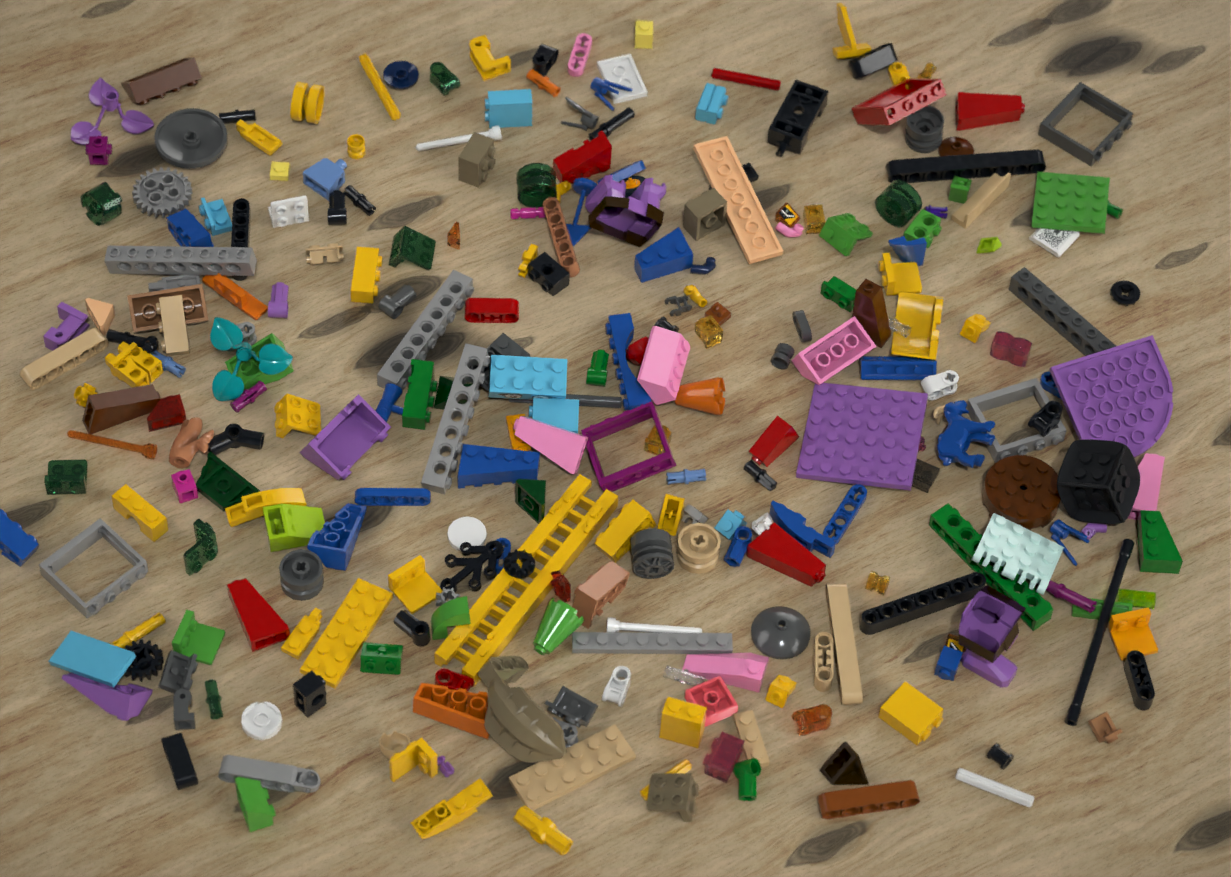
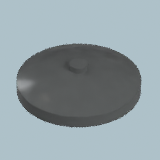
(191, 138)

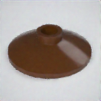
(955, 146)

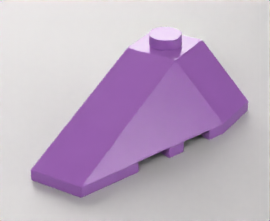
(118, 700)

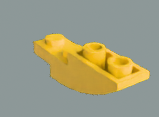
(253, 504)
(453, 811)

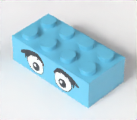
(527, 377)

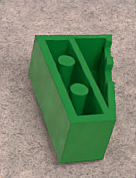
(419, 395)
(1156, 545)

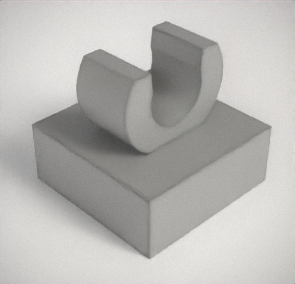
(694, 514)

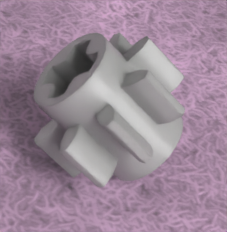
(446, 593)

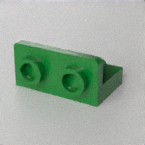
(839, 293)
(381, 658)

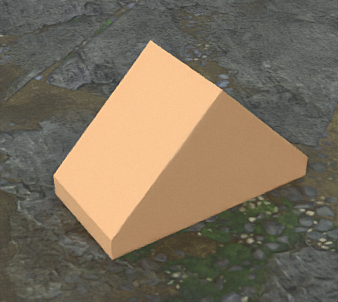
(100, 313)

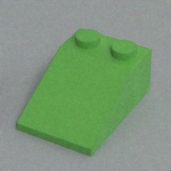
(250, 371)

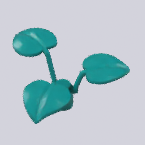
(226, 335)

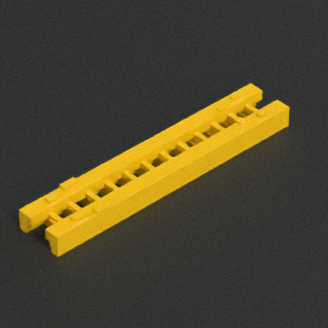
(534, 593)

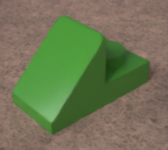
(959, 189)

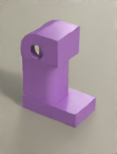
(69, 329)

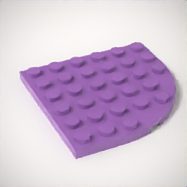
(1118, 394)

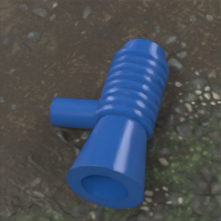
(386, 404)

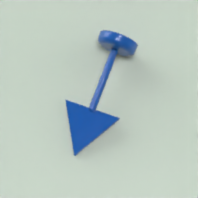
(583, 187)

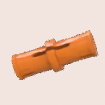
(543, 82)

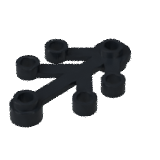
(473, 564)

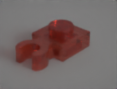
(561, 586)

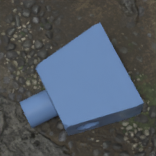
(325, 176)

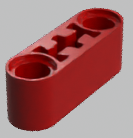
(491, 310)

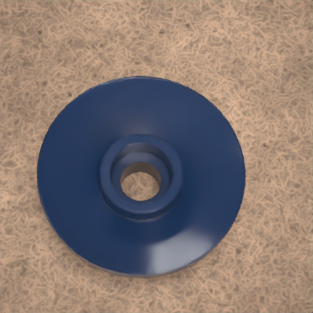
(401, 74)

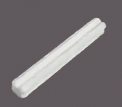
(994, 787)

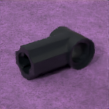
(337, 212)
(413, 627)

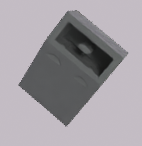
(501, 346)

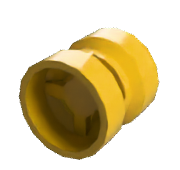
(356, 146)

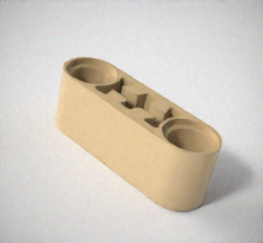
(823, 671)

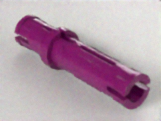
(1062, 592)

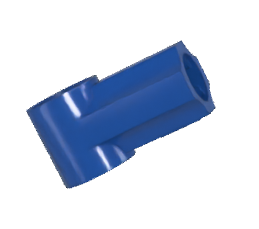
(738, 546)

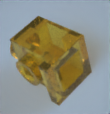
(813, 219)
(709, 331)
(653, 443)

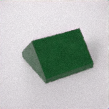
(531, 497)

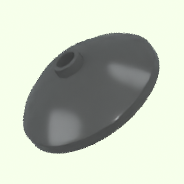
(780, 641)

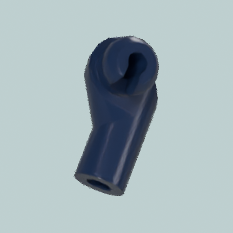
(705, 268)

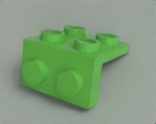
(843, 232)

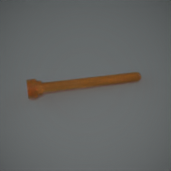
(148, 450)

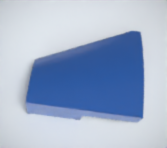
(909, 250)

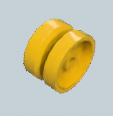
(307, 102)

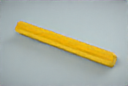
(379, 86)

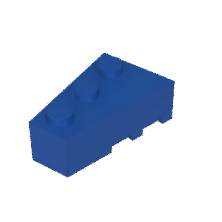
(188, 230)
(15, 542)

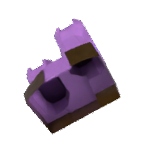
(629, 218)
(986, 631)

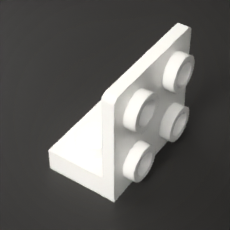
(289, 211)

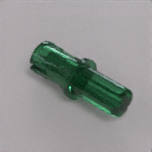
(213, 699)

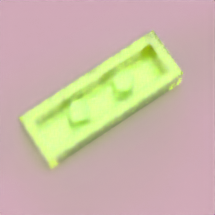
(1139, 599)

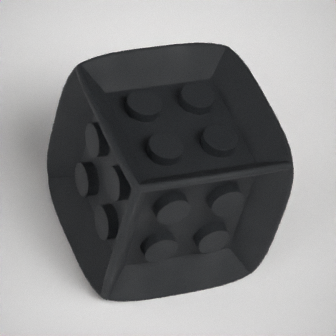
(1098, 481)

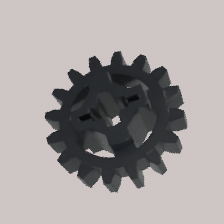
(144, 664)

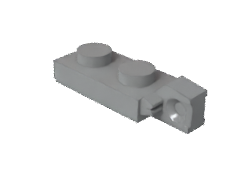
(174, 282)

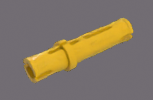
(140, 631)

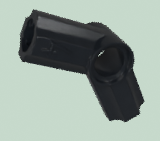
(236, 437)

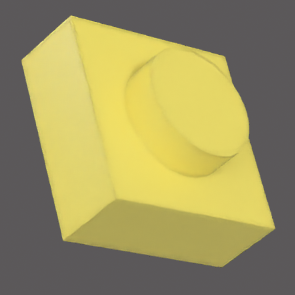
(279, 171)

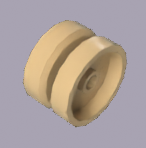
(698, 548)

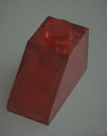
(166, 413)

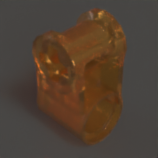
(809, 720)

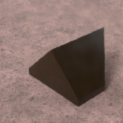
(844, 767)

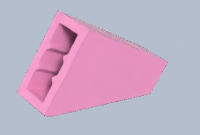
(554, 442)
(1150, 480)

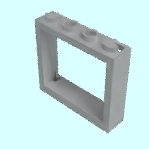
(1008, 395)
(76, 547)

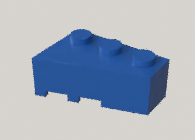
(664, 257)

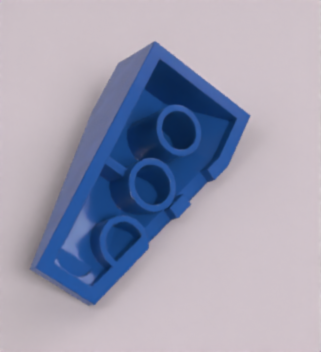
(338, 537)

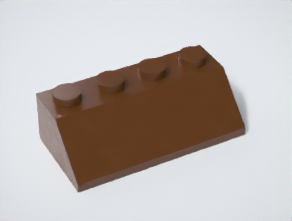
(162, 80)

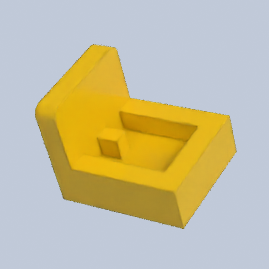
(974, 327)
(780, 690)

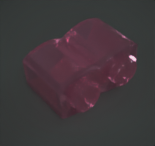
(1010, 348)

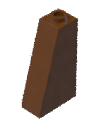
(871, 312)
(118, 406)

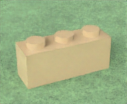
(172, 325)

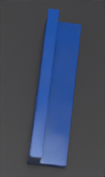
(896, 368)

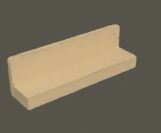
(981, 199)

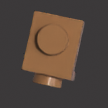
(1104, 728)

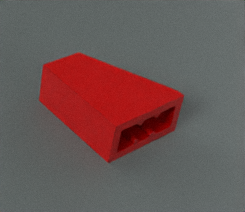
(773, 442)

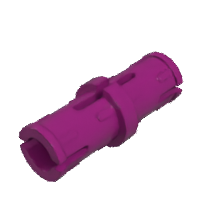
(248, 396)

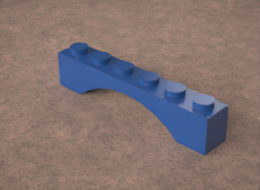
(621, 334)

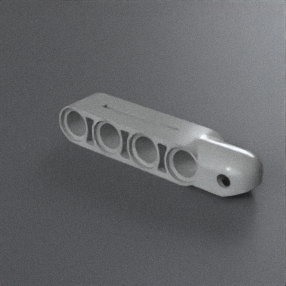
(271, 774)

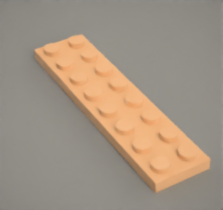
(743, 207)

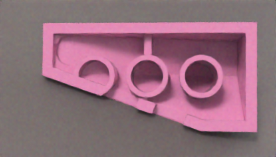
(736, 669)

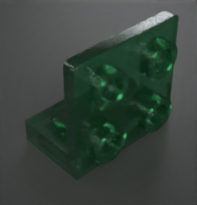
(412, 247)

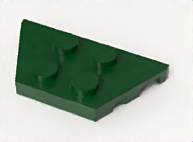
(222, 483)

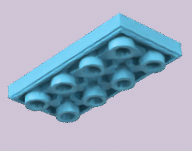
(92, 658)

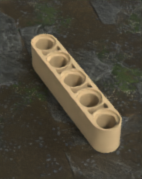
(64, 358)

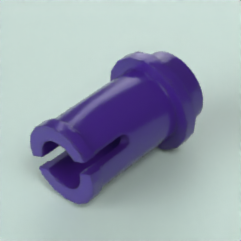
(936, 211)

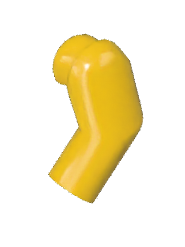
(562, 188)
(695, 295)

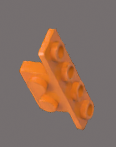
(236, 295)

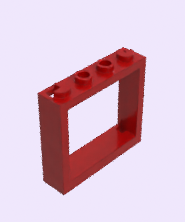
(900, 101)

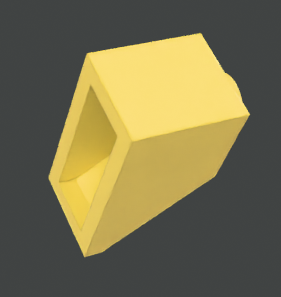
(643, 34)

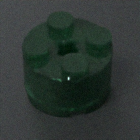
(101, 204)

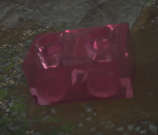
(723, 757)

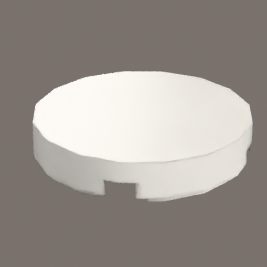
(466, 530)
(261, 720)

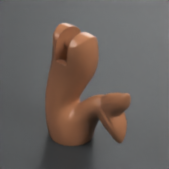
(186, 445)

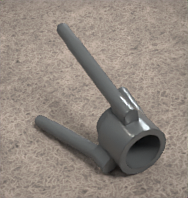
(588, 119)

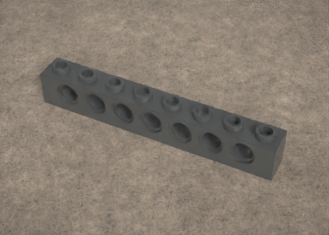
(1058, 313)

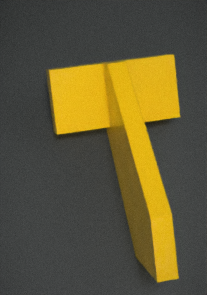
(850, 49)

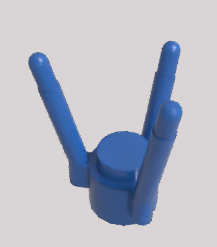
(602, 87)
(1061, 530)

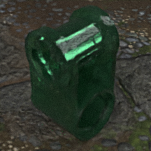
(443, 78)

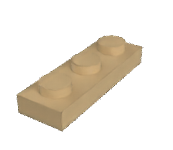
(749, 732)

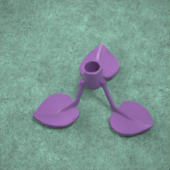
(107, 96)

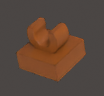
(719, 313)

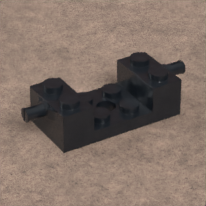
(790, 129)

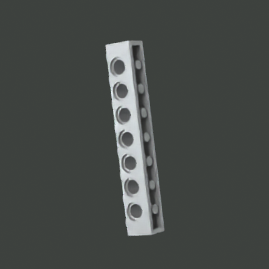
(180, 260)
(426, 329)
(470, 356)

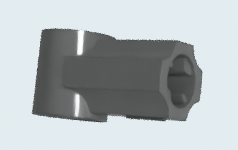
(394, 304)

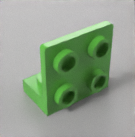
(197, 639)

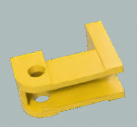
(484, 60)

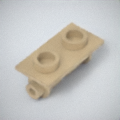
(317, 253)

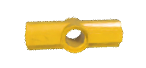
(543, 830)

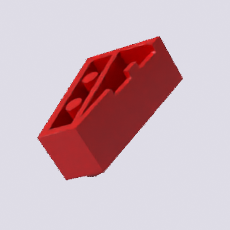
(584, 161)

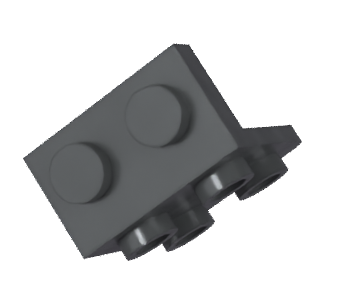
(574, 706)

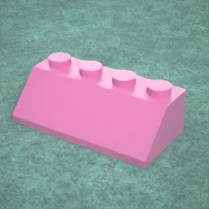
(834, 352)
(663, 364)

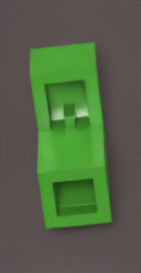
(449, 614)

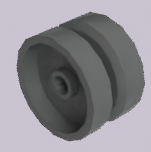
(301, 574)

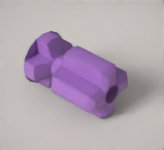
(446, 768)

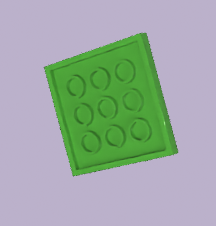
(1070, 202)

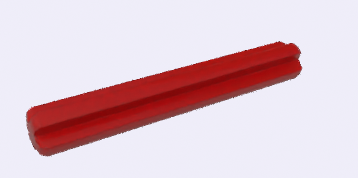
(747, 79)

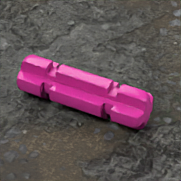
(525, 213)

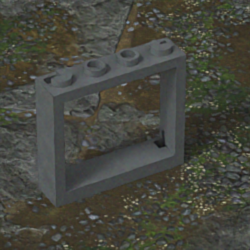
(1097, 101)

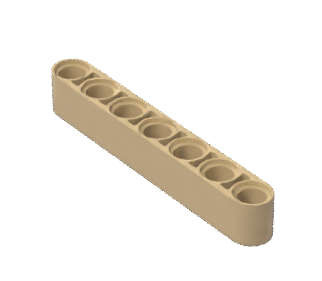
(843, 644)

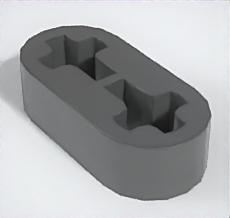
(802, 326)

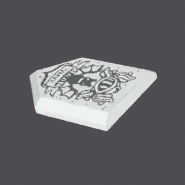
(1054, 240)

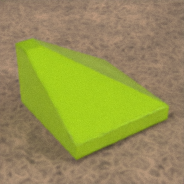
(988, 245)

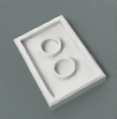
(622, 72)

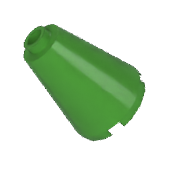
(556, 626)

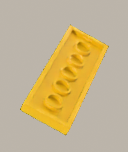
(347, 632)

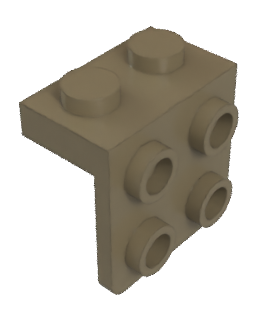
(673, 794)

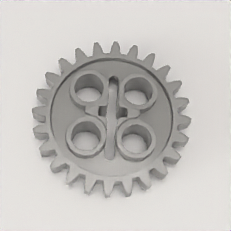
(162, 192)

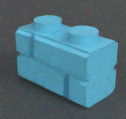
(711, 104)

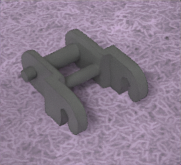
(677, 300)

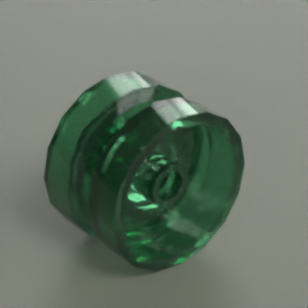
(536, 184)
(898, 203)

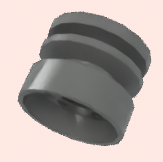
(924, 129)
(652, 553)

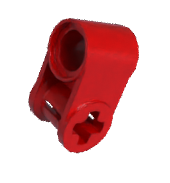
(454, 680)

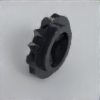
(1126, 287)
(512, 567)

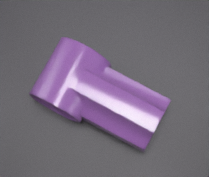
(278, 305)

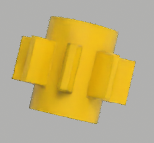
(82, 392)

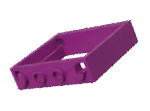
(640, 470)

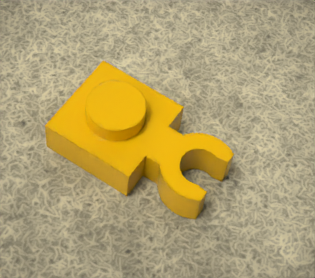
(528, 256)

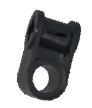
(544, 59)
(1045, 420)

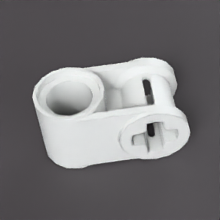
(939, 386)
(617, 689)

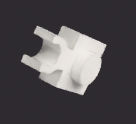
(762, 523)

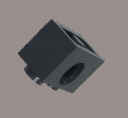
(548, 274)
(309, 693)

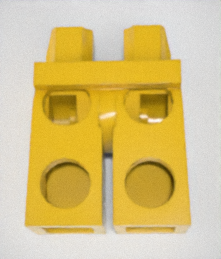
(134, 365)

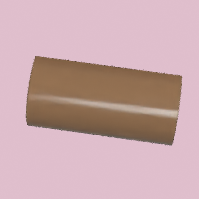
(144, 311)

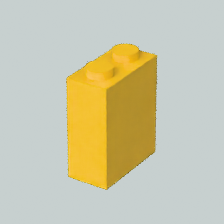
(911, 713)
(683, 722)

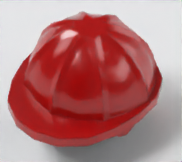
(637, 350)

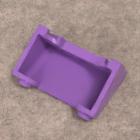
(346, 438)

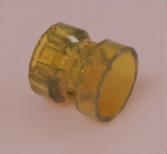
(877, 583)

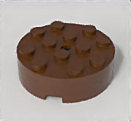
(1022, 491)

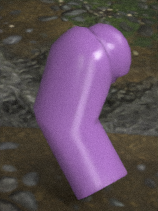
(1093, 528)

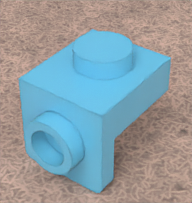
(729, 523)

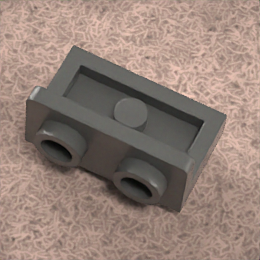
(178, 672)

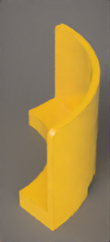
(922, 315)

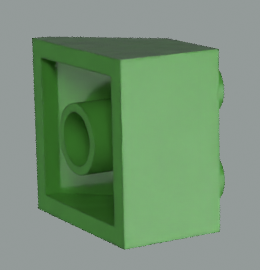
(254, 803)

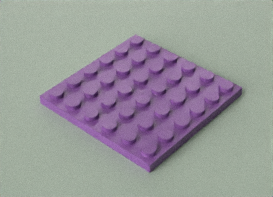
(862, 436)

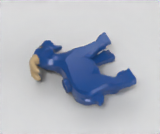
(959, 434)

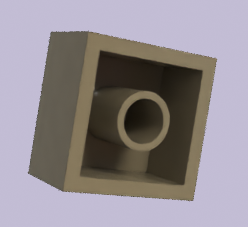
(476, 159)
(704, 214)

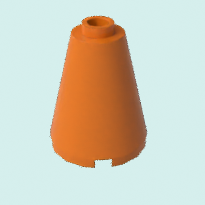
(703, 396)

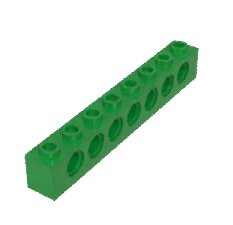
(942, 523)

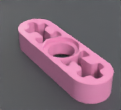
(581, 61)

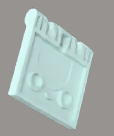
(1018, 552)

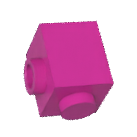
(184, 486)

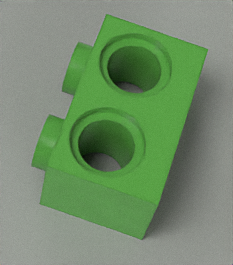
(924, 225)

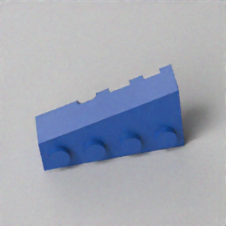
(496, 465)

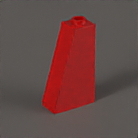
(984, 109)
(786, 555)
(258, 619)

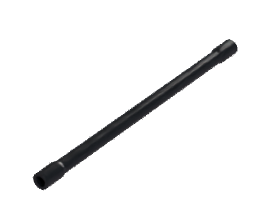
(1075, 708)

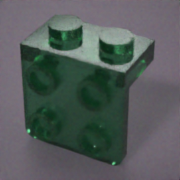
(66, 477)
(203, 550)

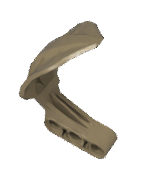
(515, 718)

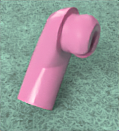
(790, 232)

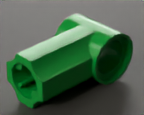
(598, 370)
(747, 773)

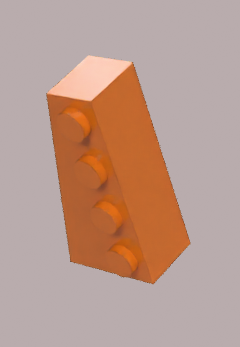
(453, 707)

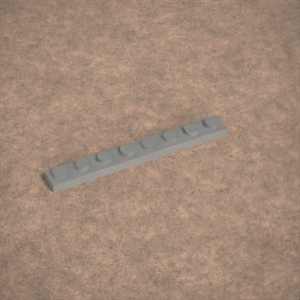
(651, 643)

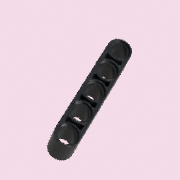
(241, 227)

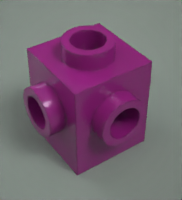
(98, 150)

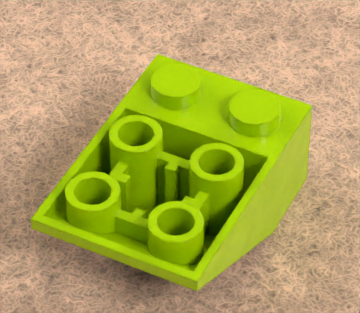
(291, 525)

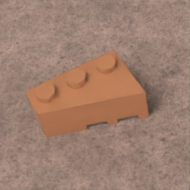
(599, 590)

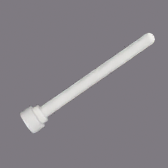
(494, 133)
(615, 625)

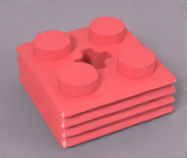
(716, 691)

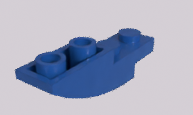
(794, 525)

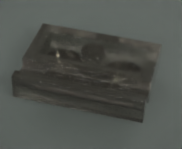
(924, 475)

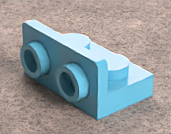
(216, 216)

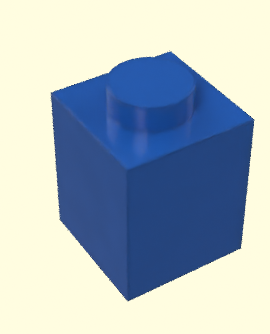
(948, 663)

